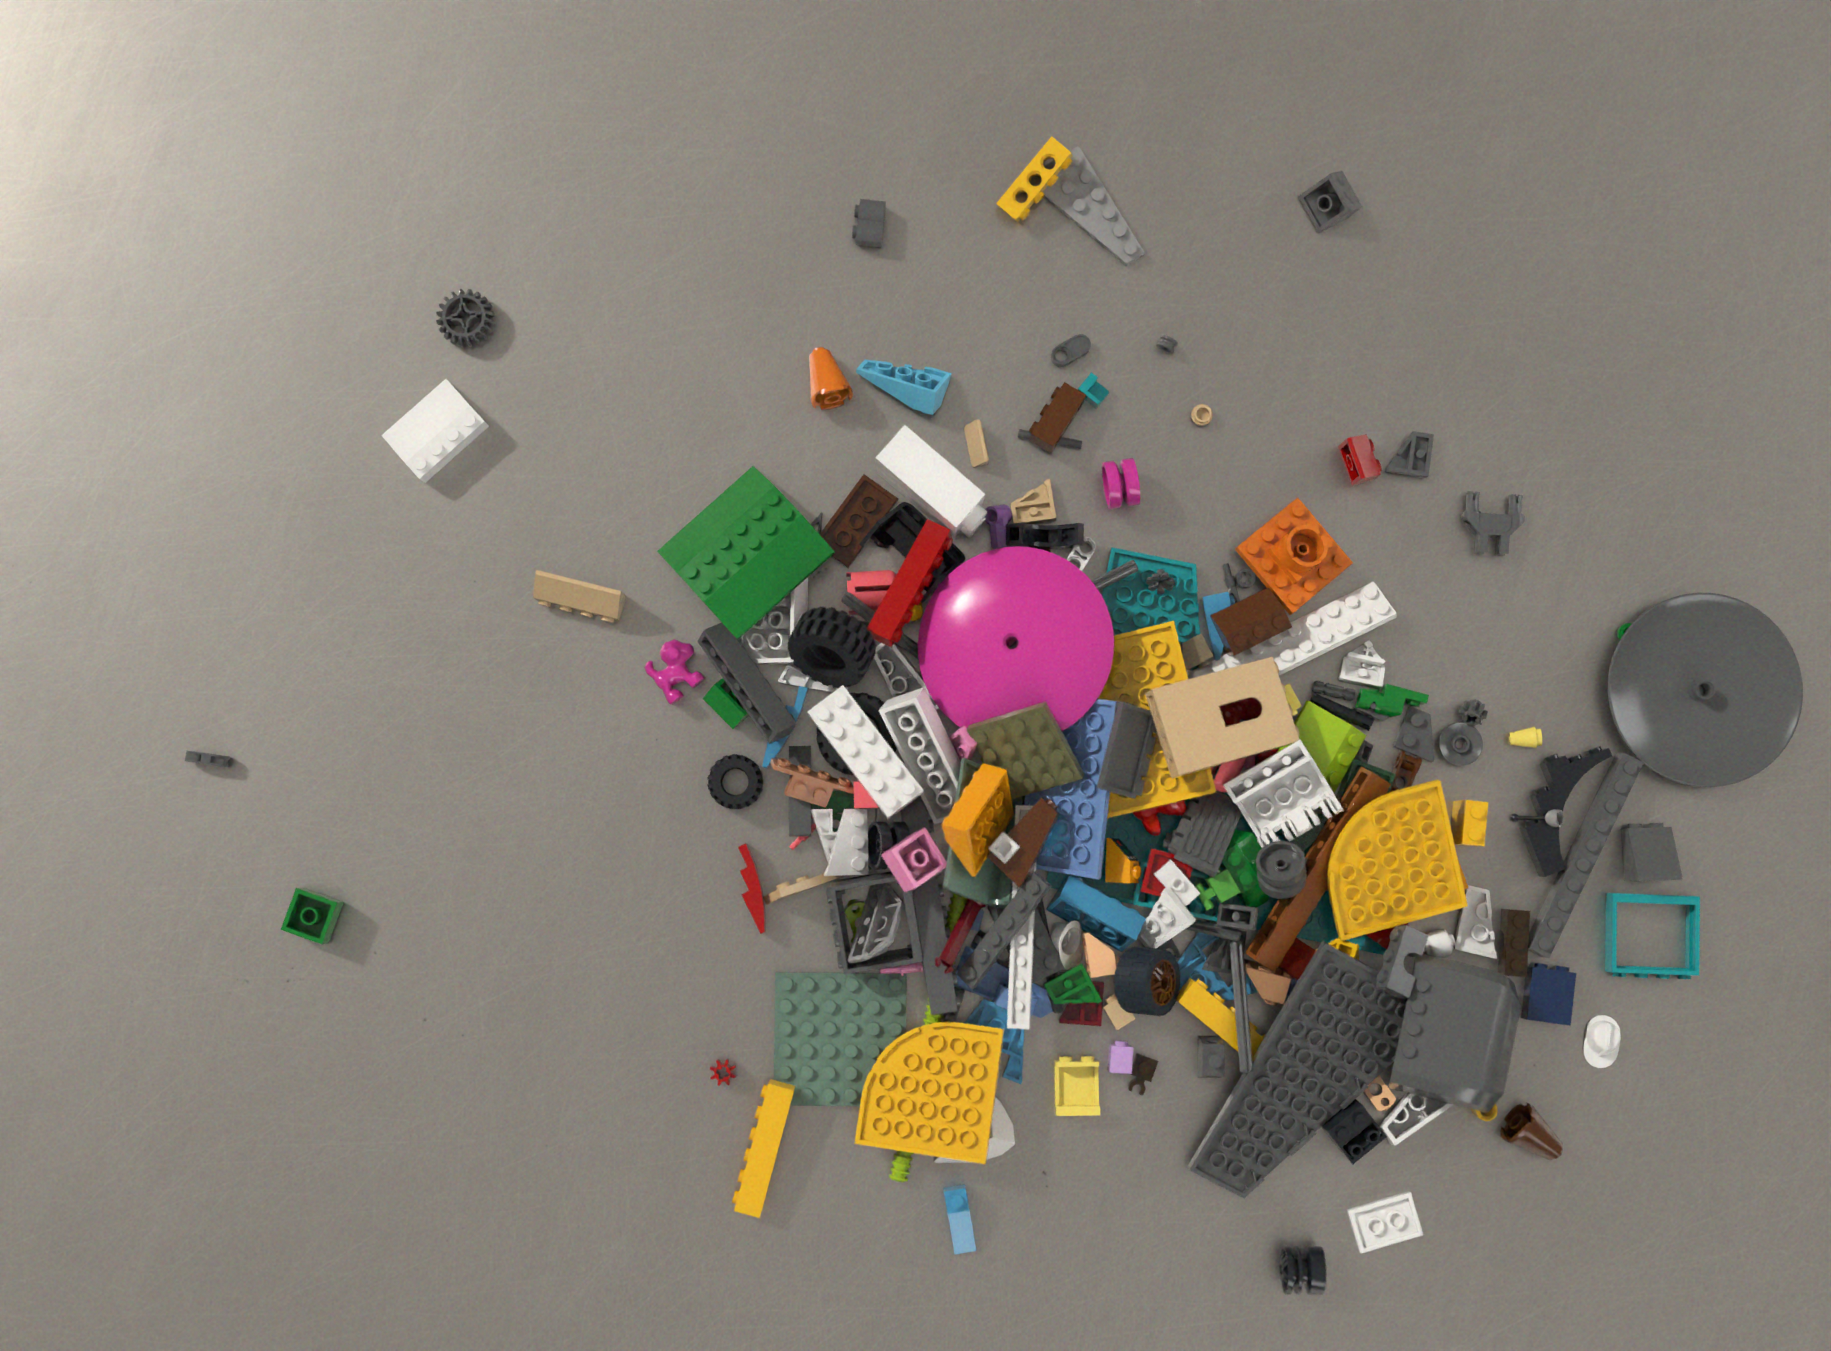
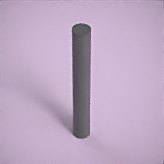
(1063, 441)

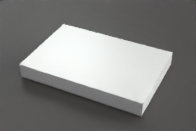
(1385, 1222)

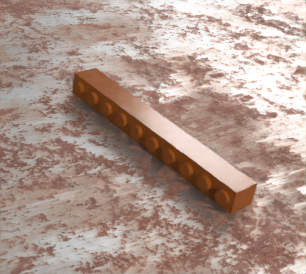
(1291, 913)

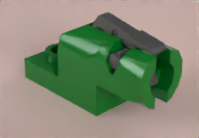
(1388, 701)

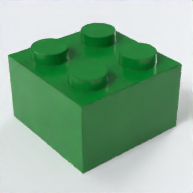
(312, 915)

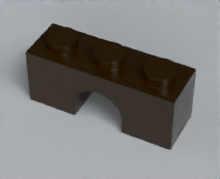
(1514, 957)

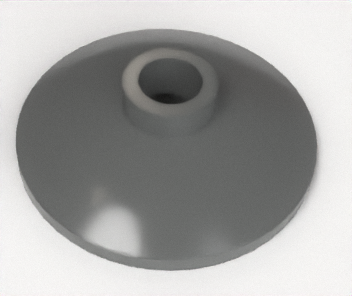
(1471, 744)

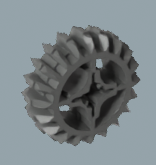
(456, 318)

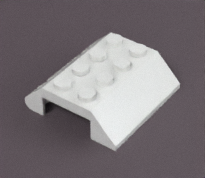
(1283, 794)

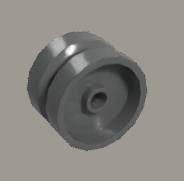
(1281, 869)

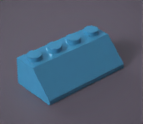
(1096, 913)

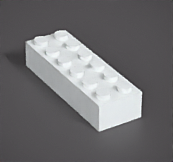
(924, 749)
(865, 752)

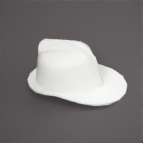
(1068, 943)
(1601, 1041)

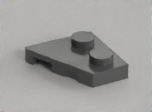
(1413, 456)
(1416, 734)
(1220, 957)

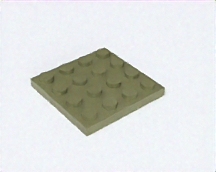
(1029, 748)

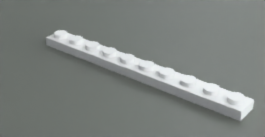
(1021, 961)

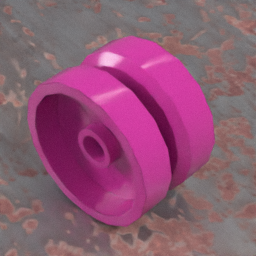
(1119, 482)

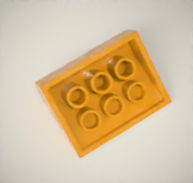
(979, 817)

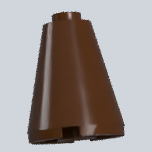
(1530, 1131)

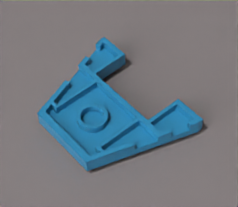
(1191, 966)
(993, 1016)

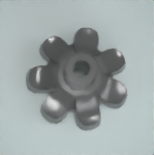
(1160, 582)

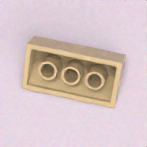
(579, 596)

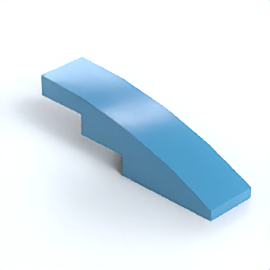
(776, 747)

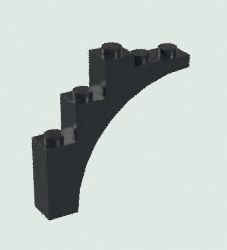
(1561, 777)

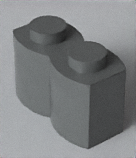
(870, 222)

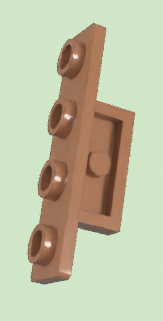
(810, 785)

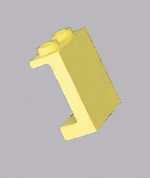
(1076, 1086)

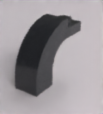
(1045, 536)

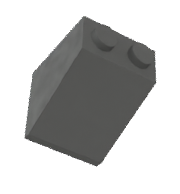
(1649, 853)

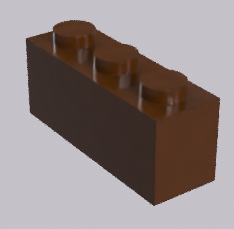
(1056, 417)

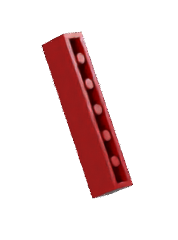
(909, 583)

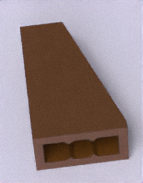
(1031, 836)

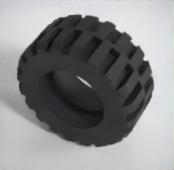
(831, 647)
(870, 706)

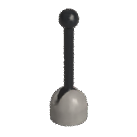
(1553, 818)

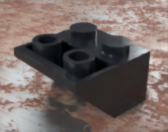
(1354, 1131)

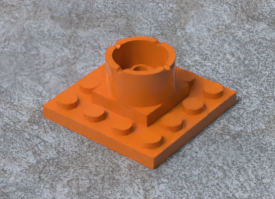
(1293, 556)

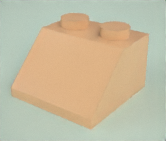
(1098, 957)

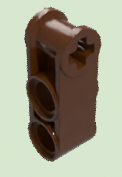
(1405, 770)

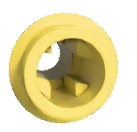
(1527, 737)

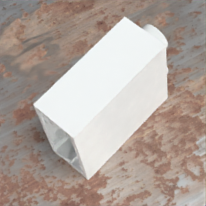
(931, 483)

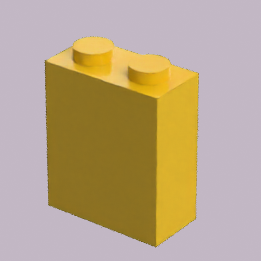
(1469, 822)

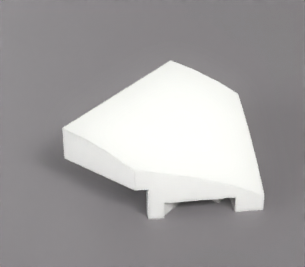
(1363, 667)

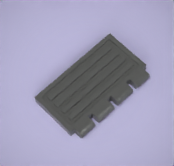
(1127, 751)
(1205, 832)

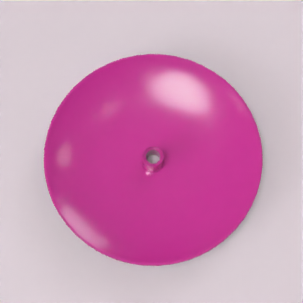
(1026, 596)

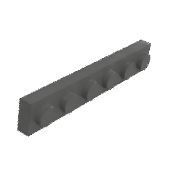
(1004, 930)

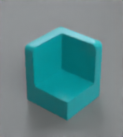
(1094, 391)

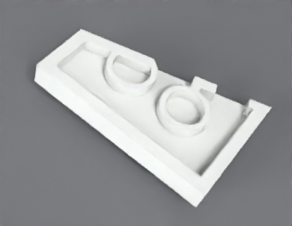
(851, 845)
(1165, 920)
(1474, 926)

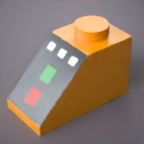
(1120, 863)

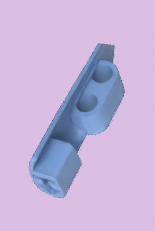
(1040, 1000)

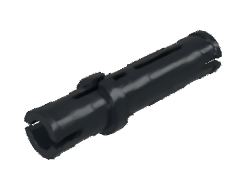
(1350, 715)

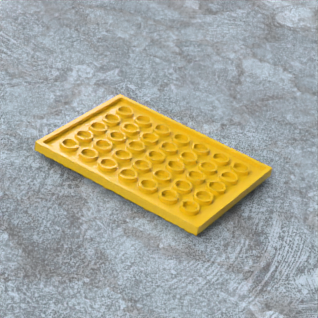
(1141, 663)

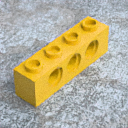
(1051, 150)

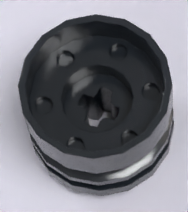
(1305, 1269)

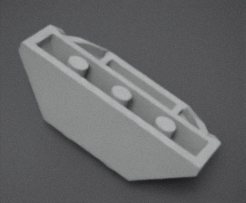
(877, 923)

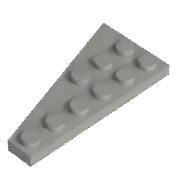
(1087, 203)

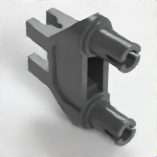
(1492, 525)

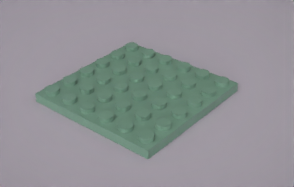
(834, 1031)

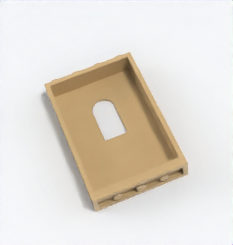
(1193, 726)

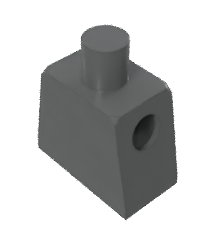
(1211, 1057)

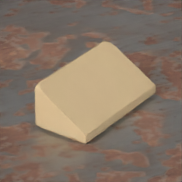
(976, 444)

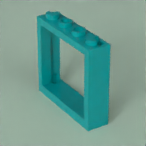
(1692, 936)

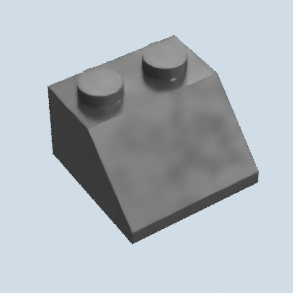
(1330, 201)

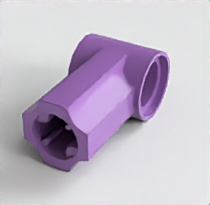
(997, 519)

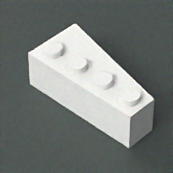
(1409, 1116)

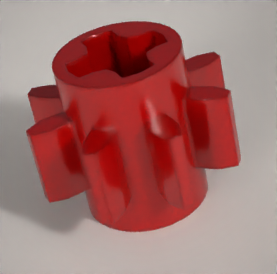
(717, 1074)

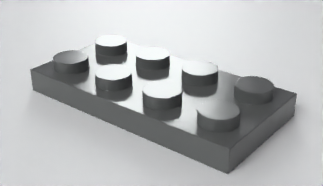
(1045, 957)

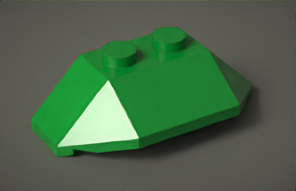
(1241, 864)

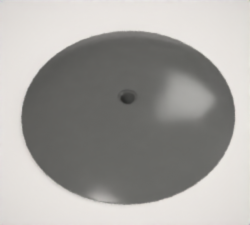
(1747, 679)

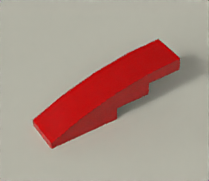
(754, 897)

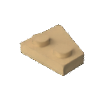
(1035, 506)

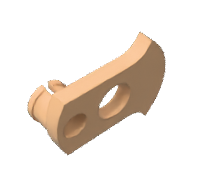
(1385, 1095)

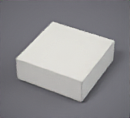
(1004, 847)

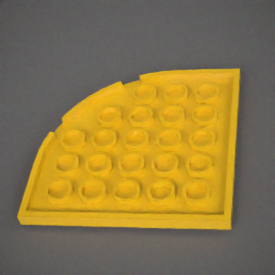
(1395, 863)
(933, 1092)

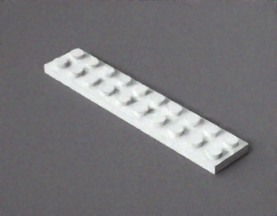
(1315, 632)

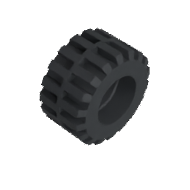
(716, 776)

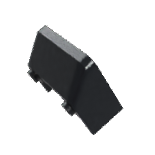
(901, 529)

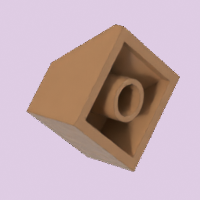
(1270, 984)

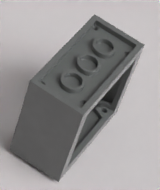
(891, 958)

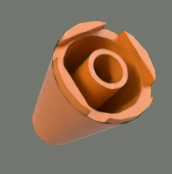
(827, 381)

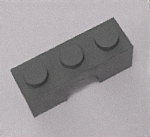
(1393, 977)

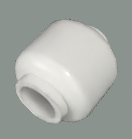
(1439, 943)

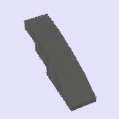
(798, 809)

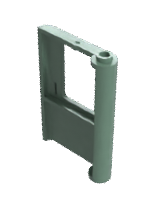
(990, 884)

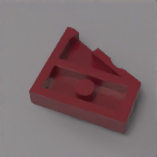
(1085, 1013)

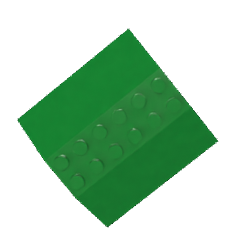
(746, 552)

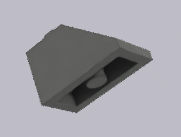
(1237, 916)

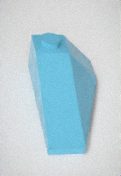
(914, 387)

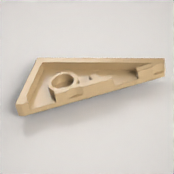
(802, 884)

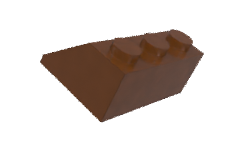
(1250, 621)

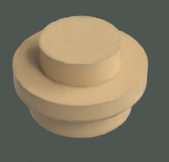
(1201, 414)

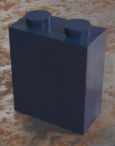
(1548, 994)

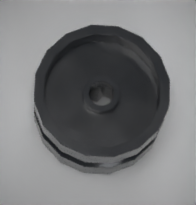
(882, 838)

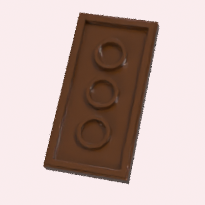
(855, 518)

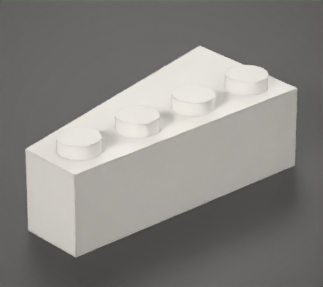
(899, 671)

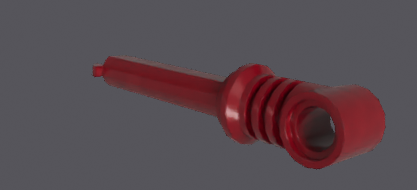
(958, 935)

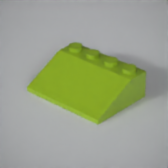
(1328, 741)

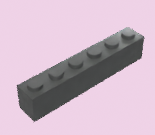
(747, 683)

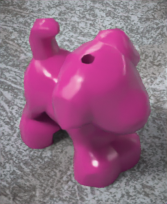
(675, 656)

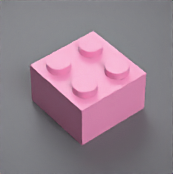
(914, 860)

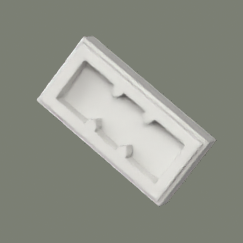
(1171, 876)

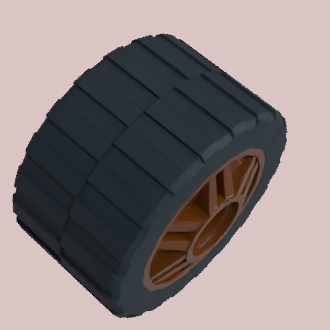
(1147, 981)

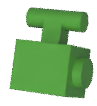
(1221, 887)

